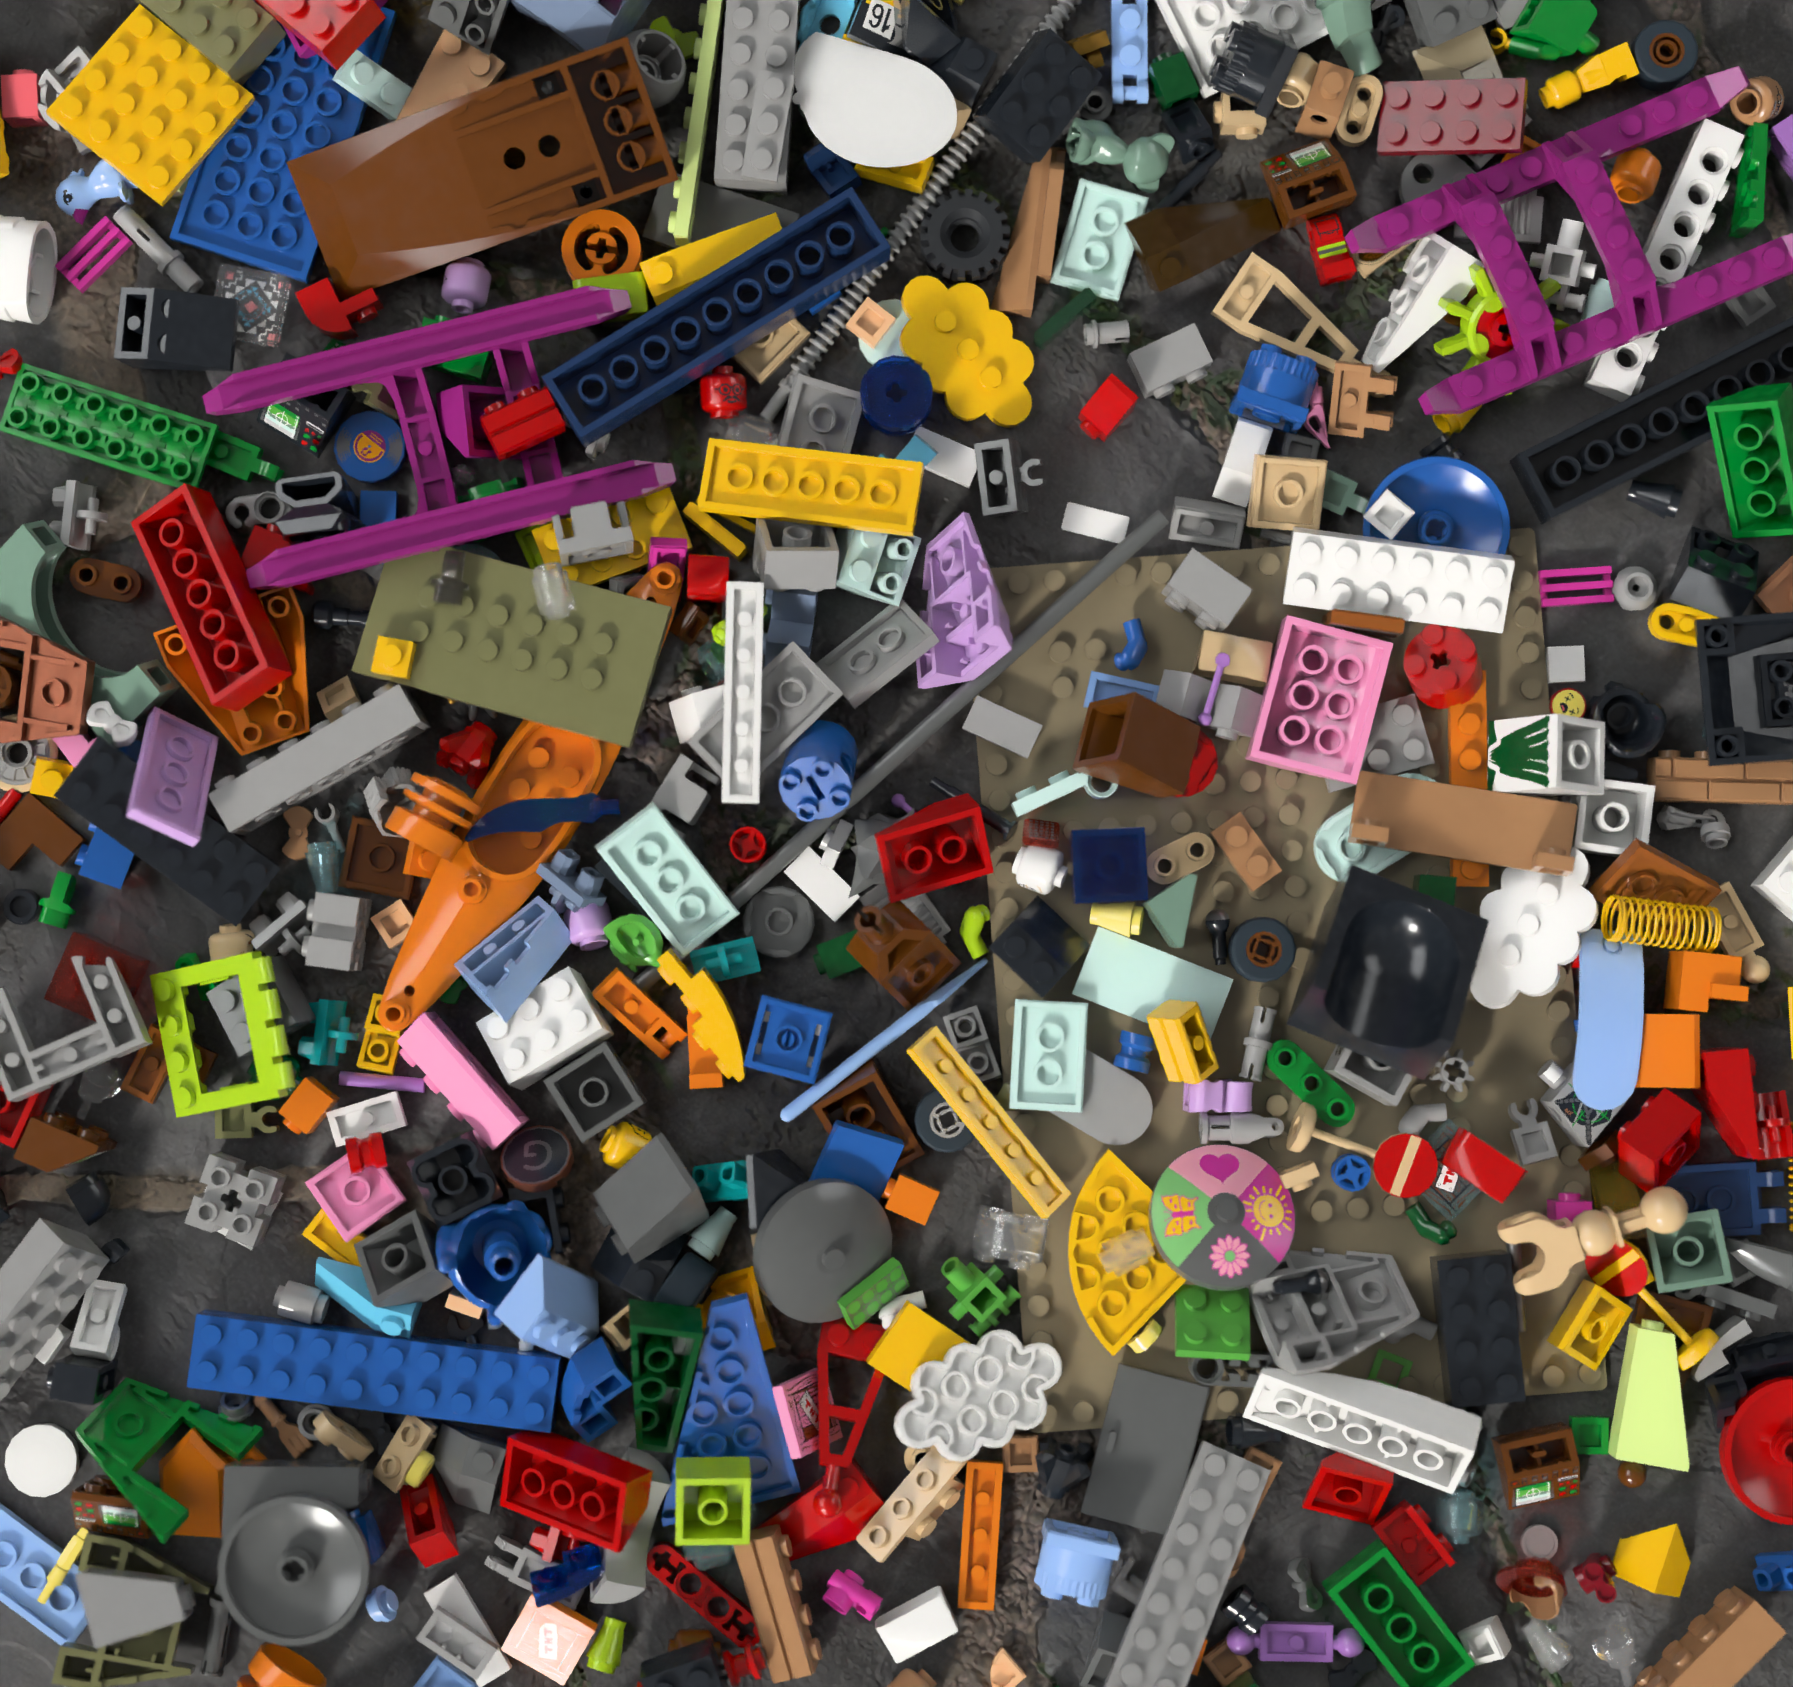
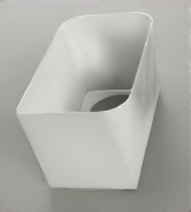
(917, 1624)

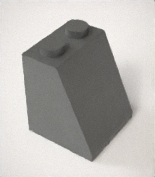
(650, 1201)

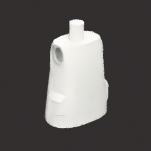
(26, 269)

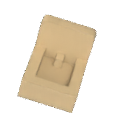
(1243, 124)

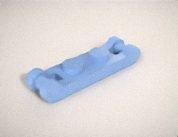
(1129, 51)

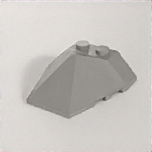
(1320, 1331)

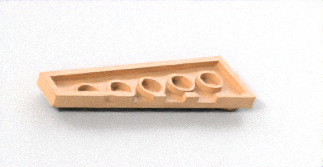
(452, 72)

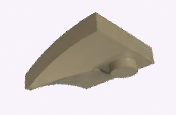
(1460, 58)

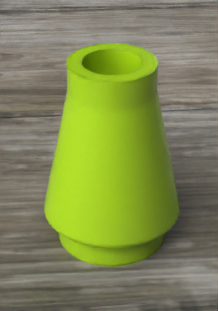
(607, 1646)

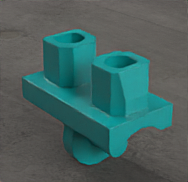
(727, 959)
(329, 1035)
(722, 1181)

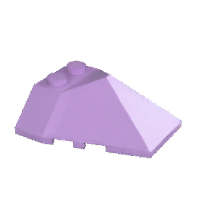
(961, 609)

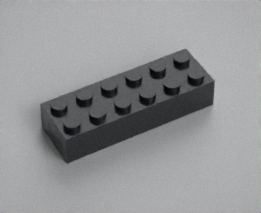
(217, 871)

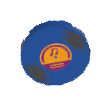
(370, 447)

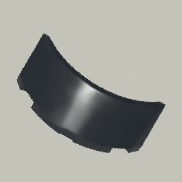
(1748, 1366)

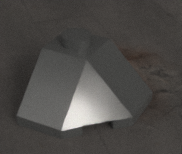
(470, 1465)

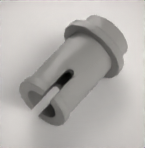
(1106, 332)

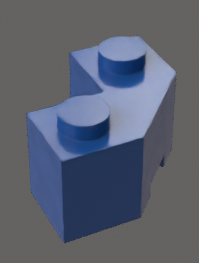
(588, 1385)

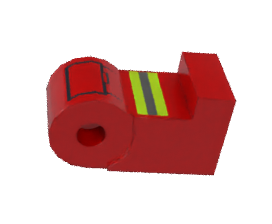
(1329, 250)

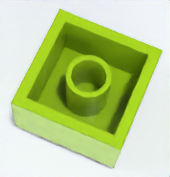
(712, 1501)

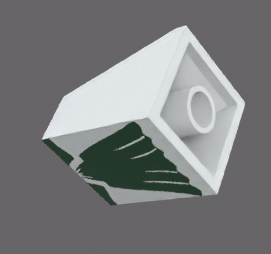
(1546, 756)

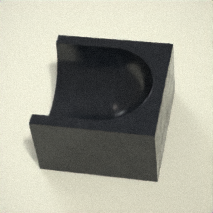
(1388, 972)

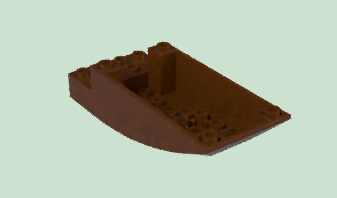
(440, 181)

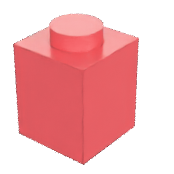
(20, 99)

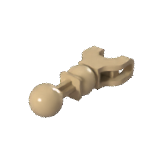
(1590, 1233)

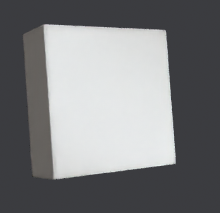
(1389, 514)
(1565, 664)

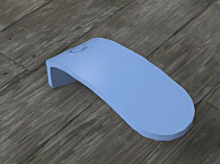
(1608, 1020)

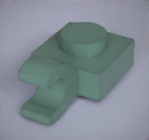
(1340, 494)

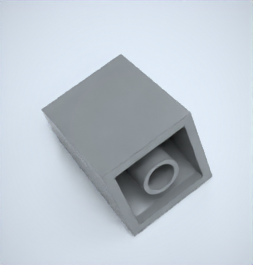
(131, 1603)

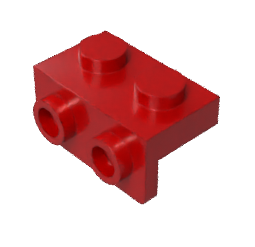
(1412, 1542)

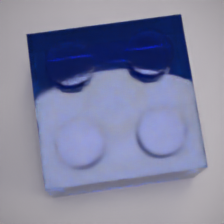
(1108, 865)

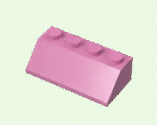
(462, 1080)

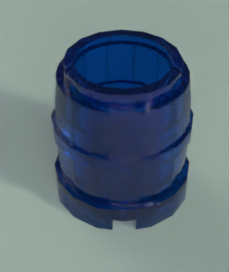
(891, 417)

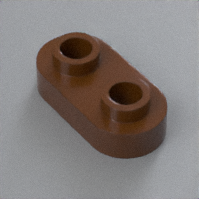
(105, 580)

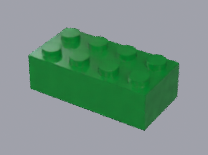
(1397, 1620)

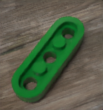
(1294, 1077)

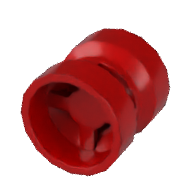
(744, 842)
(366, 1152)

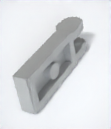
(528, 1561)

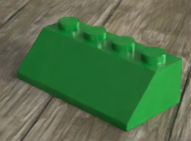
(1756, 458)

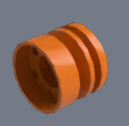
(433, 816)
(281, 1667)

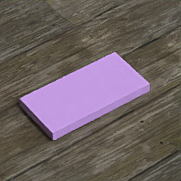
(173, 777)

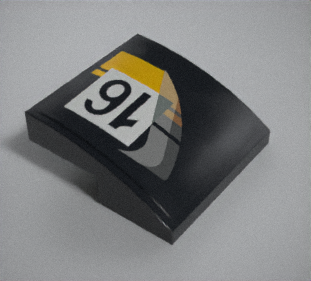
(879, 26)

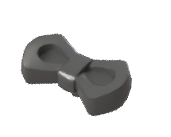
(1309, 1597)

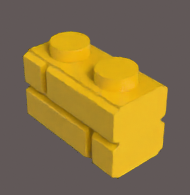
(1182, 1041)

